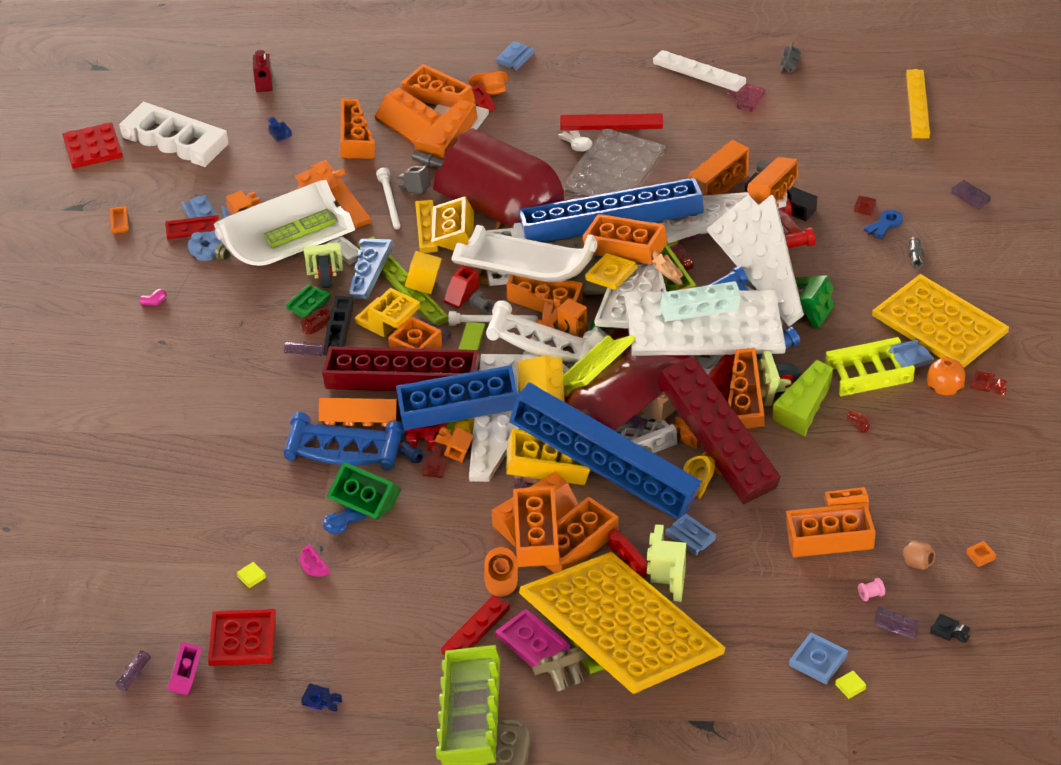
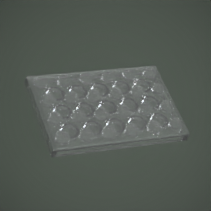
(613, 165)

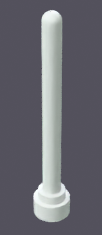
(384, 177)
(456, 318)

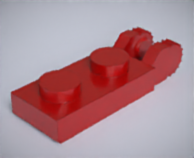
(627, 552)

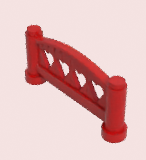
(793, 235)

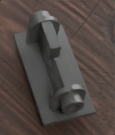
(790, 58)

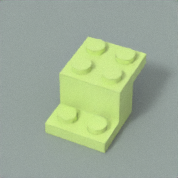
(667, 562)

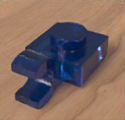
(278, 130)

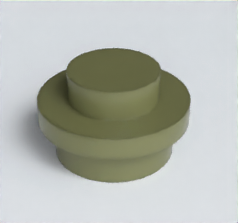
(222, 252)

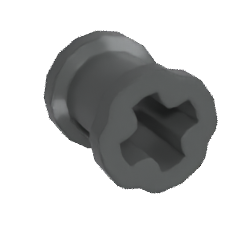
(481, 302)

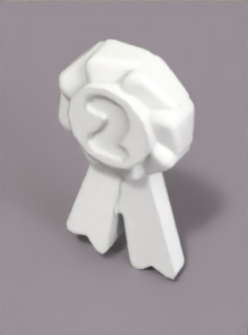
(577, 142)

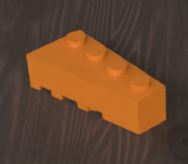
(534, 292)
(745, 389)

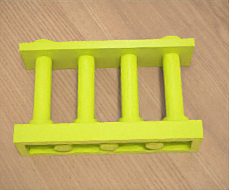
(867, 353)

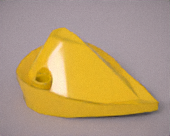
(701, 468)

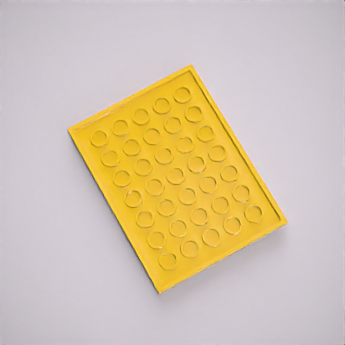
(622, 622)

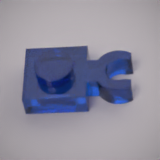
(319, 696)

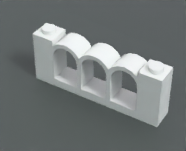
(209, 143)

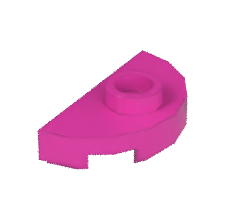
(312, 562)

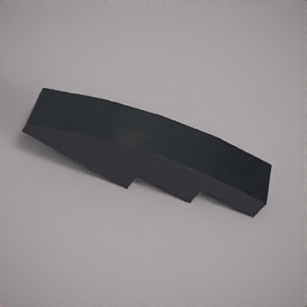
(339, 323)

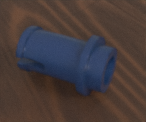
(414, 454)

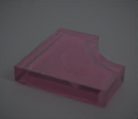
(747, 96)

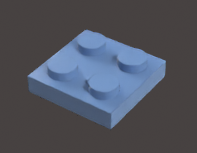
(818, 658)

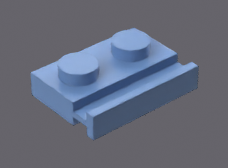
(515, 55)
(198, 207)
(911, 354)
(692, 533)

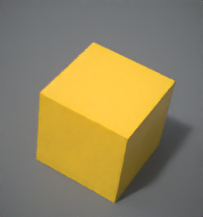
(423, 272)

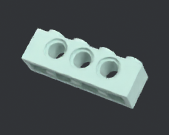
(700, 301)

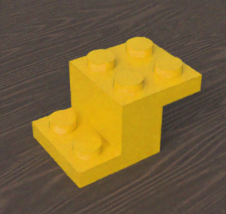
(387, 312)

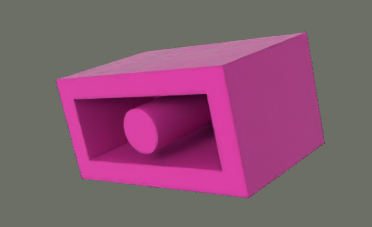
(184, 668)

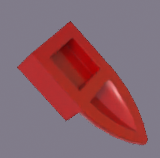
(482, 98)

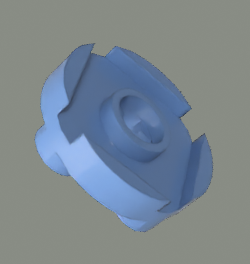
(197, 243)

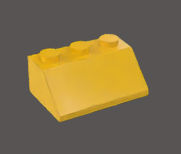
(452, 223)
(544, 373)

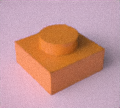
(981, 554)

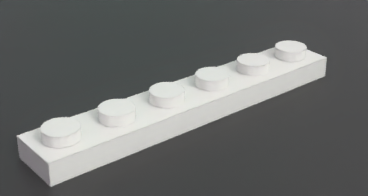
(699, 70)

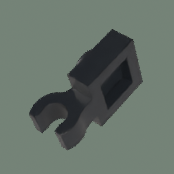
(947, 628)

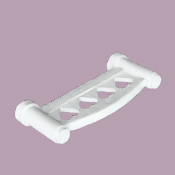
(503, 320)

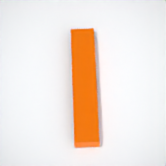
(348, 202)

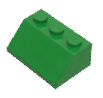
(363, 491)

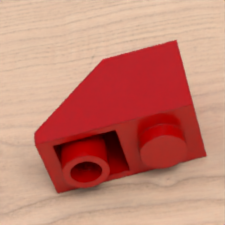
(462, 286)

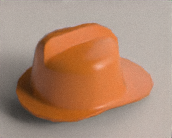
(491, 82)
(501, 571)

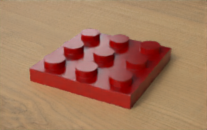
(92, 145)
(242, 637)

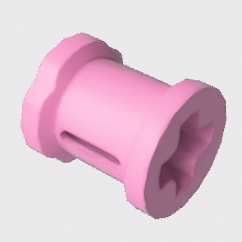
(871, 589)

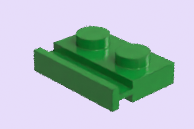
(308, 301)

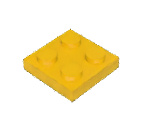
(611, 271)

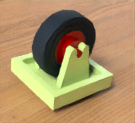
(323, 262)
(775, 377)

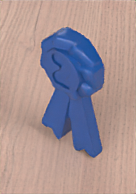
(888, 219)
(338, 523)

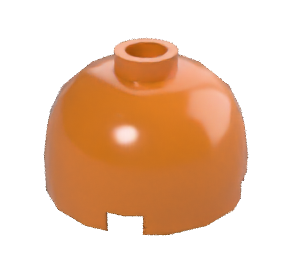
(946, 376)

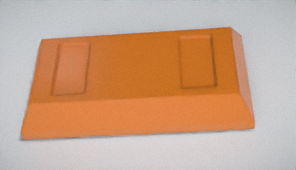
(119, 220)

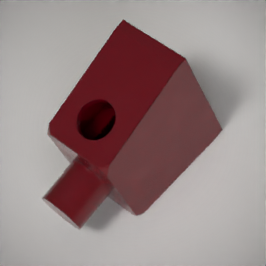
(262, 65)

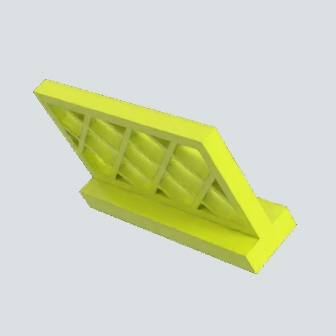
(594, 362)

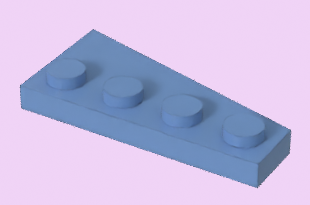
(369, 266)

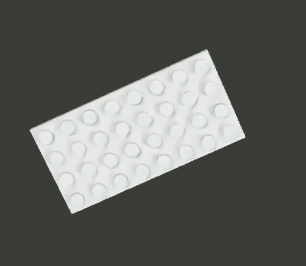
(752, 326)

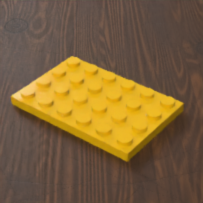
(940, 320)

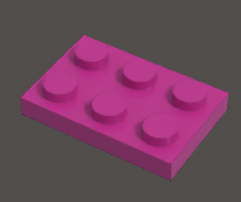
(530, 638)

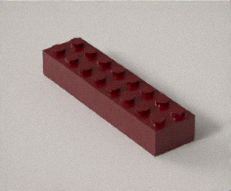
(389, 367)
(719, 429)

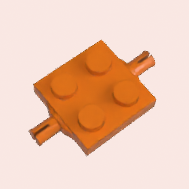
(318, 173)

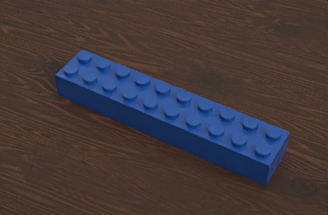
(644, 204)
(604, 451)

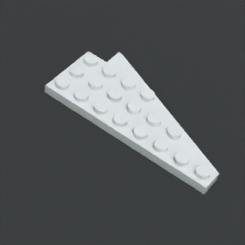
(714, 208)
(757, 243)
(613, 307)
(493, 430)

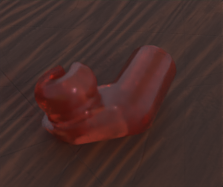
(861, 421)

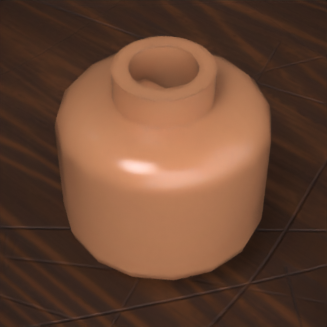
(919, 555)

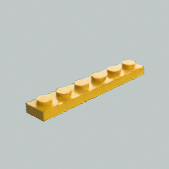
(917, 104)

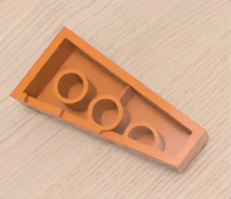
(436, 87)
(447, 129)
(354, 133)
(774, 180)

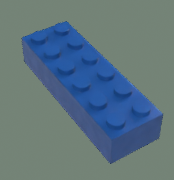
(457, 397)

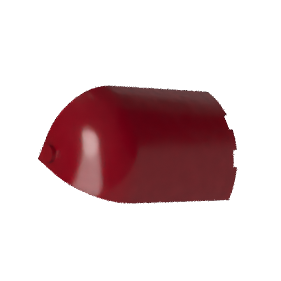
(496, 177)
(622, 388)

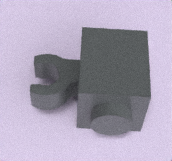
(415, 179)

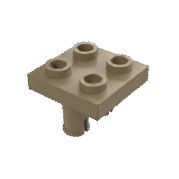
(556, 665)

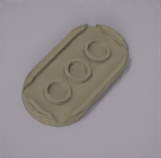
(512, 743)

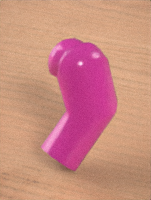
(155, 299)

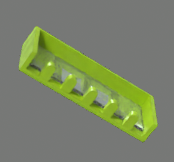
(469, 706)

